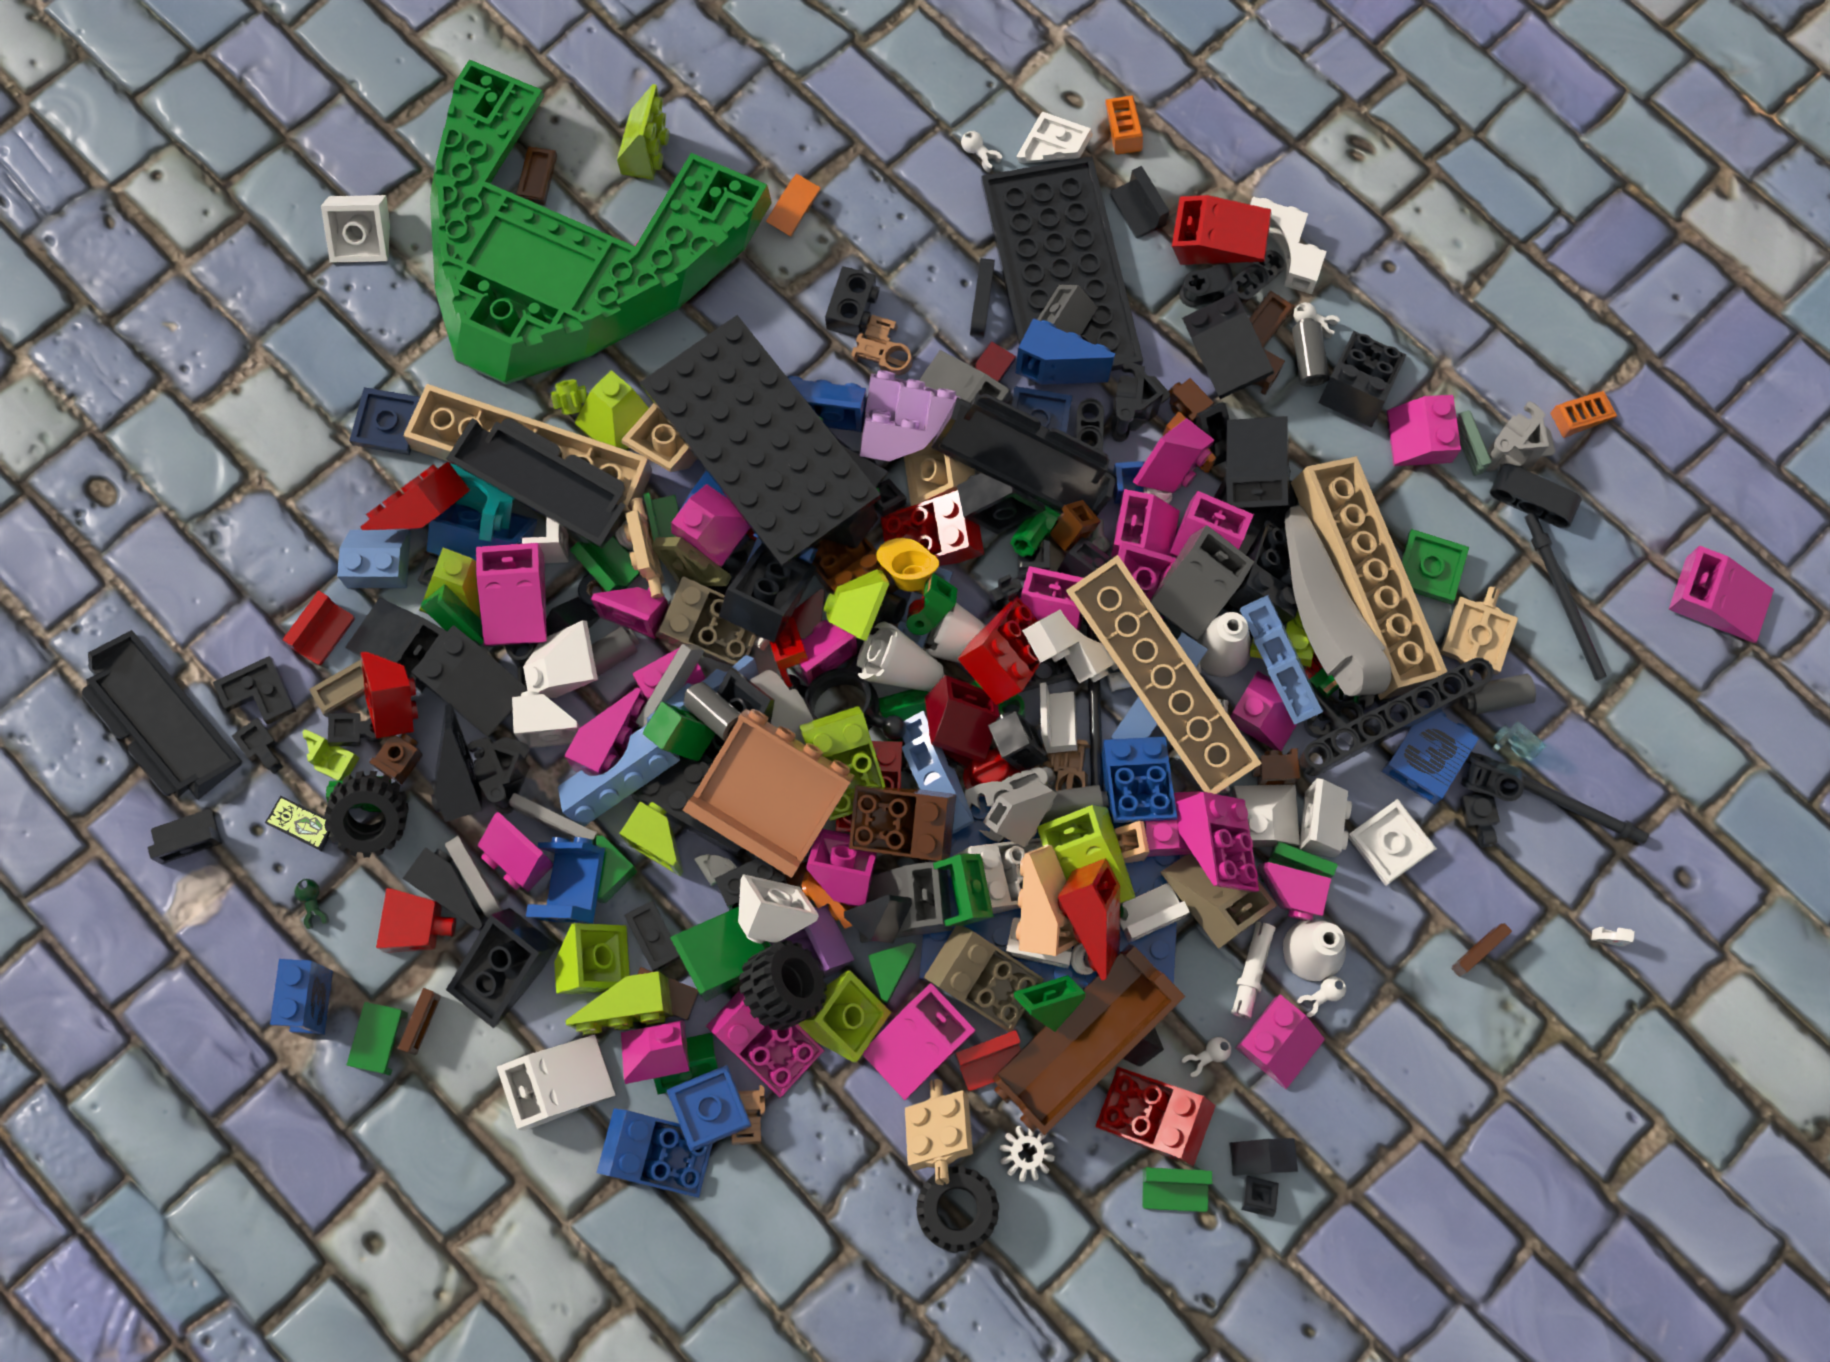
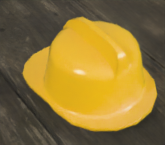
(907, 563)

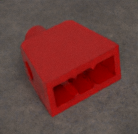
(411, 923)

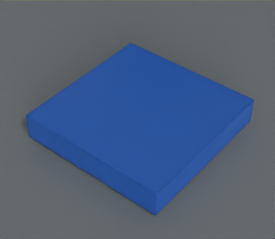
(708, 1108)

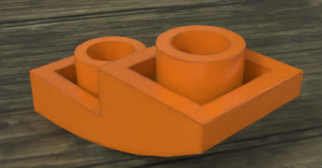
(793, 205)
(815, 892)

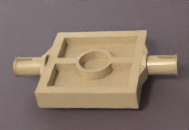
(644, 557)
(1479, 631)
(938, 1131)

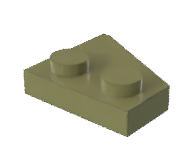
(687, 561)

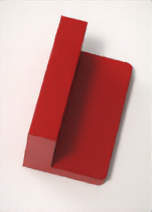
(318, 629)
(788, 650)
(985, 1060)

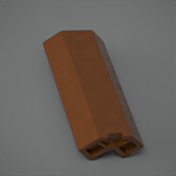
(1066, 1064)

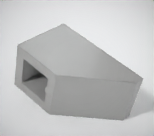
(1020, 812)

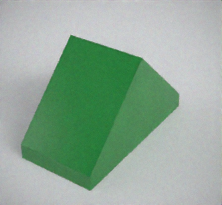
(615, 871)
(890, 967)
(1051, 1001)

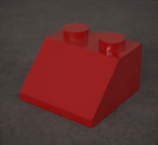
(388, 695)

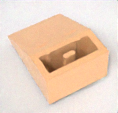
(1042, 923)

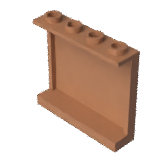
(769, 792)

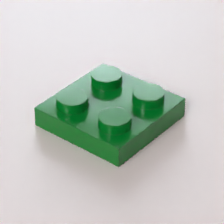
(1433, 565)

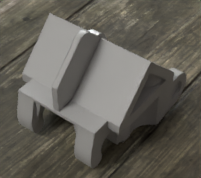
(1522, 440)

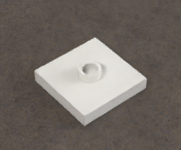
(1391, 842)

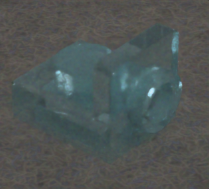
(1521, 739)

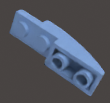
(932, 769)

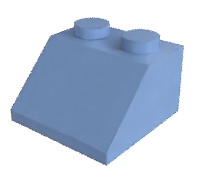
(374, 559)

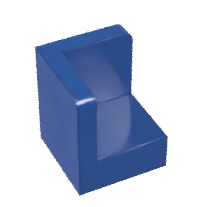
(1125, 474)

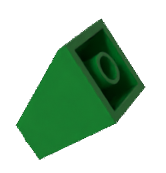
(716, 953)

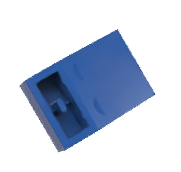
(1061, 357)
(1138, 779)
(652, 1154)

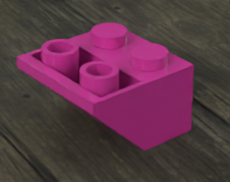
(1218, 515)
(1145, 523)
(1046, 593)

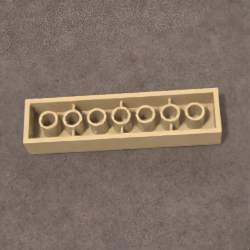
(445, 415)
(1370, 568)
(1163, 676)

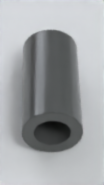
(1310, 353)
(614, 649)
(1502, 694)
(711, 709)
(1074, 799)

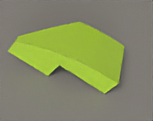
(329, 760)

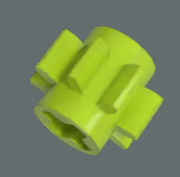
(569, 396)

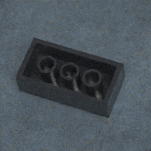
(673, 790)

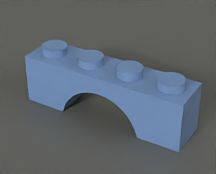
(589, 796)

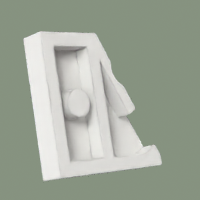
(1054, 140)

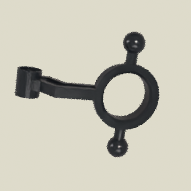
(893, 727)

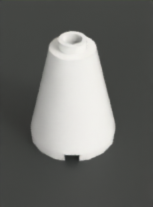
(953, 634)
(1227, 645)
(897, 660)
(1314, 949)

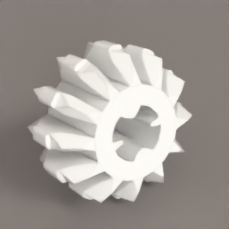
(1036, 1158)

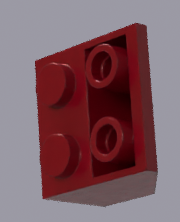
(960, 718)

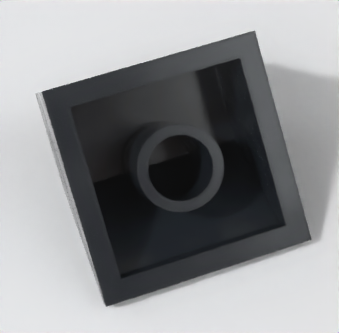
(995, 503)

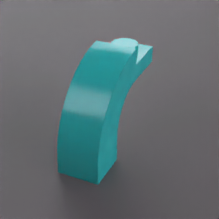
(489, 501)

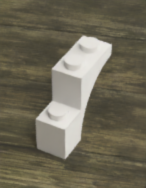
(1301, 260)
(1059, 638)

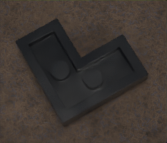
(257, 682)

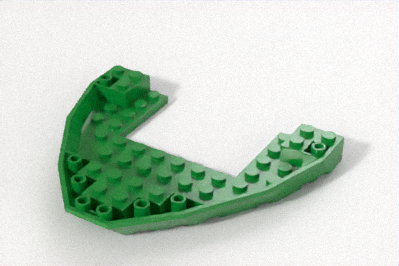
(543, 290)

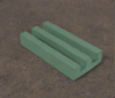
(1472, 443)

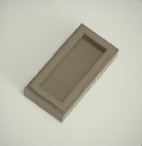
(339, 689)

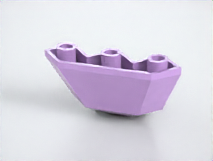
(901, 416)

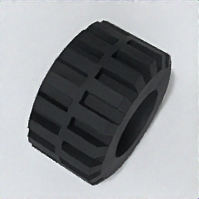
(359, 836)
(783, 985)
(985, 1219)

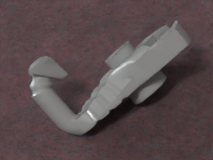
(994, 789)

